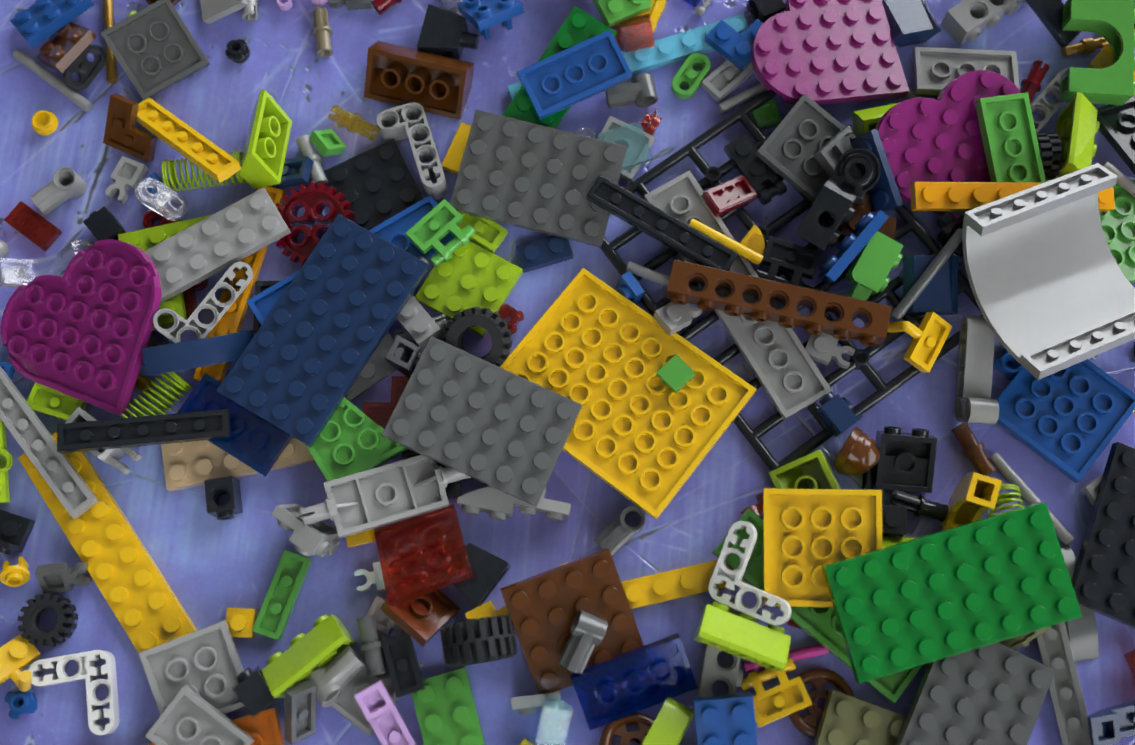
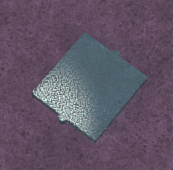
(635, 140)

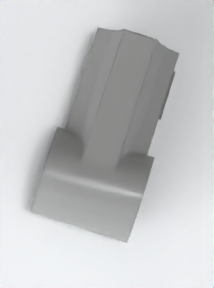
(58, 190)
(335, 676)

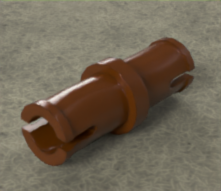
(973, 449)

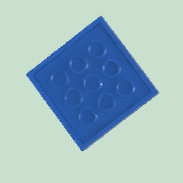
(1066, 414)

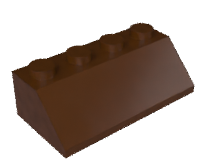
(411, 75)

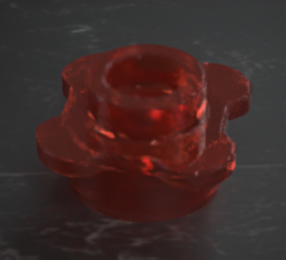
(650, 122)
(516, 316)

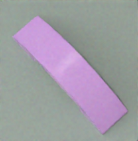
(384, 715)

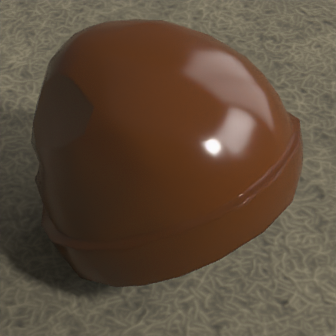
(857, 454)

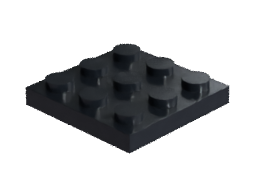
(375, 184)

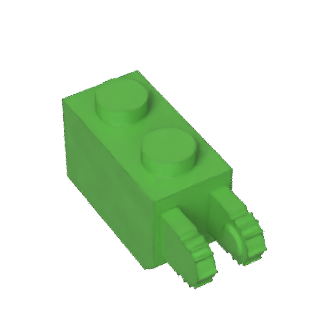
(872, 265)

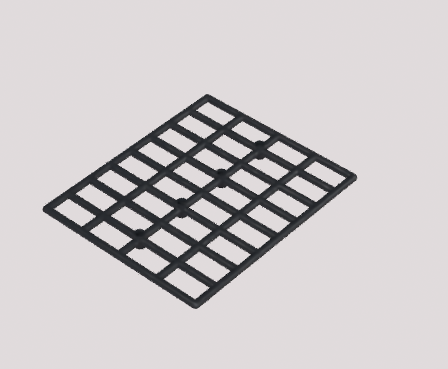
(860, 358)

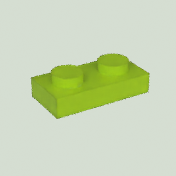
(488, 233)
(53, 402)

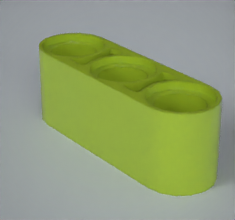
(669, 724)

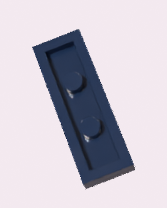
(885, 192)

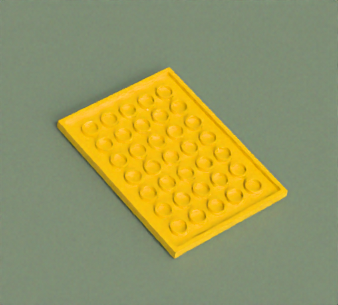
(630, 424)

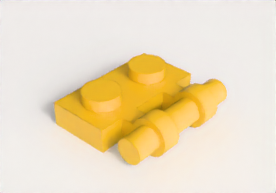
(780, 700)

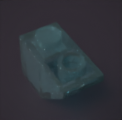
(554, 723)

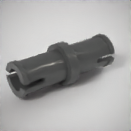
(371, 645)

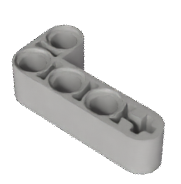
(424, 150)
(210, 303)
(975, 373)

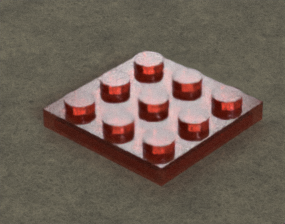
(422, 555)

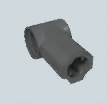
(638, 91)
(618, 532)
(585, 634)

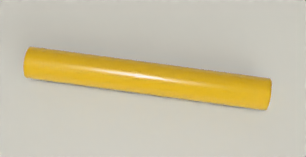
(735, 246)

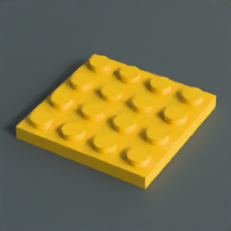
(812, 530)

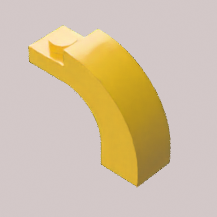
(970, 499)

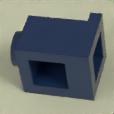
(837, 413)

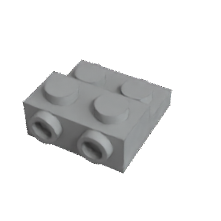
(311, 539)

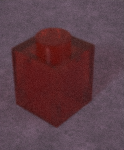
(636, 33)

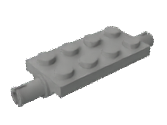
(383, 495)

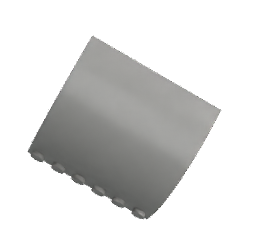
(1049, 273)

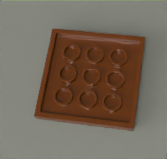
(547, 605)

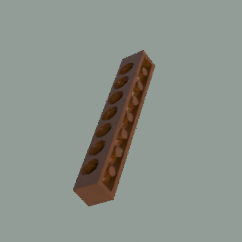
(874, 315)

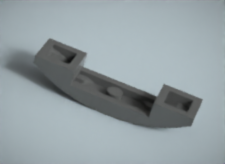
(1082, 630)

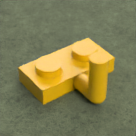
(926, 340)
(13, 658)

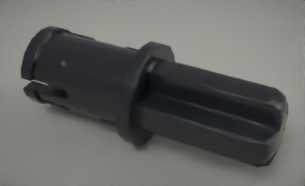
(920, 505)

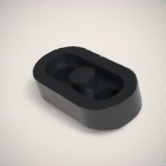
(86, 70)

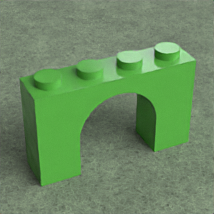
(1115, 23)

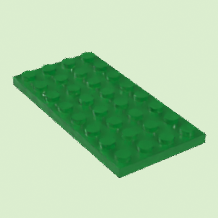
(951, 592)

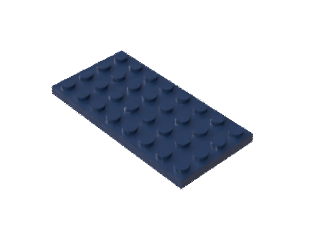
(323, 330)

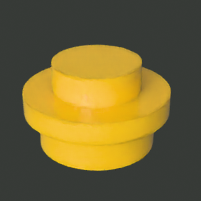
(44, 122)

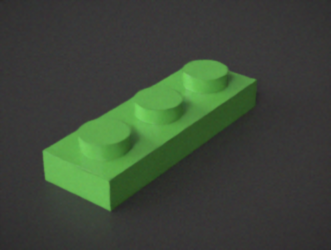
(282, 595)

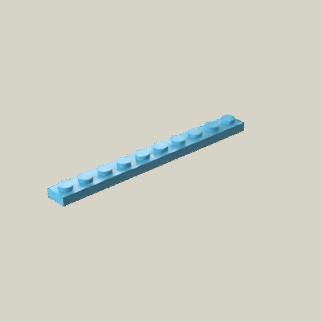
(668, 49)

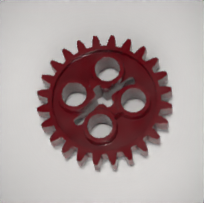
(314, 201)

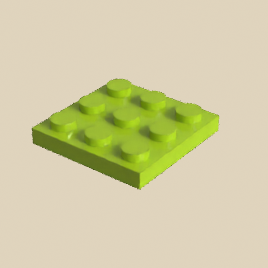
(468, 281)

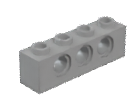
(964, 27)
(711, 671)

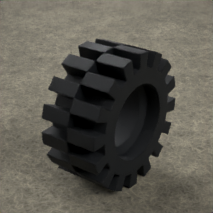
(1050, 154)
(33, 612)

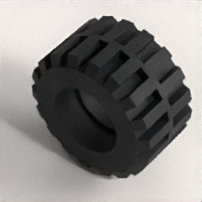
(488, 320)
(478, 641)

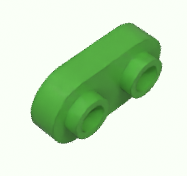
(689, 77)

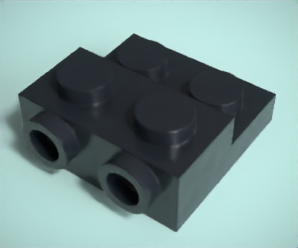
(905, 460)

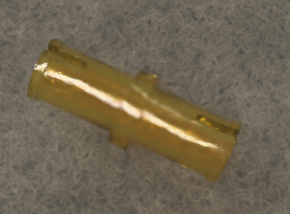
(354, 123)

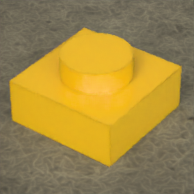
(241, 622)

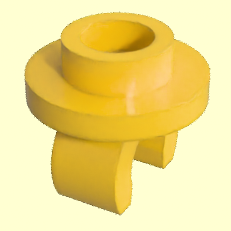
(15, 574)

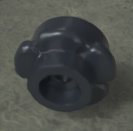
(238, 56)

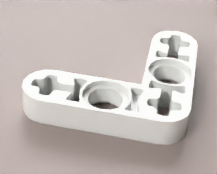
(734, 577)
(86, 671)

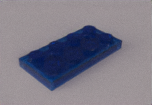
(252, 438)
(633, 681)

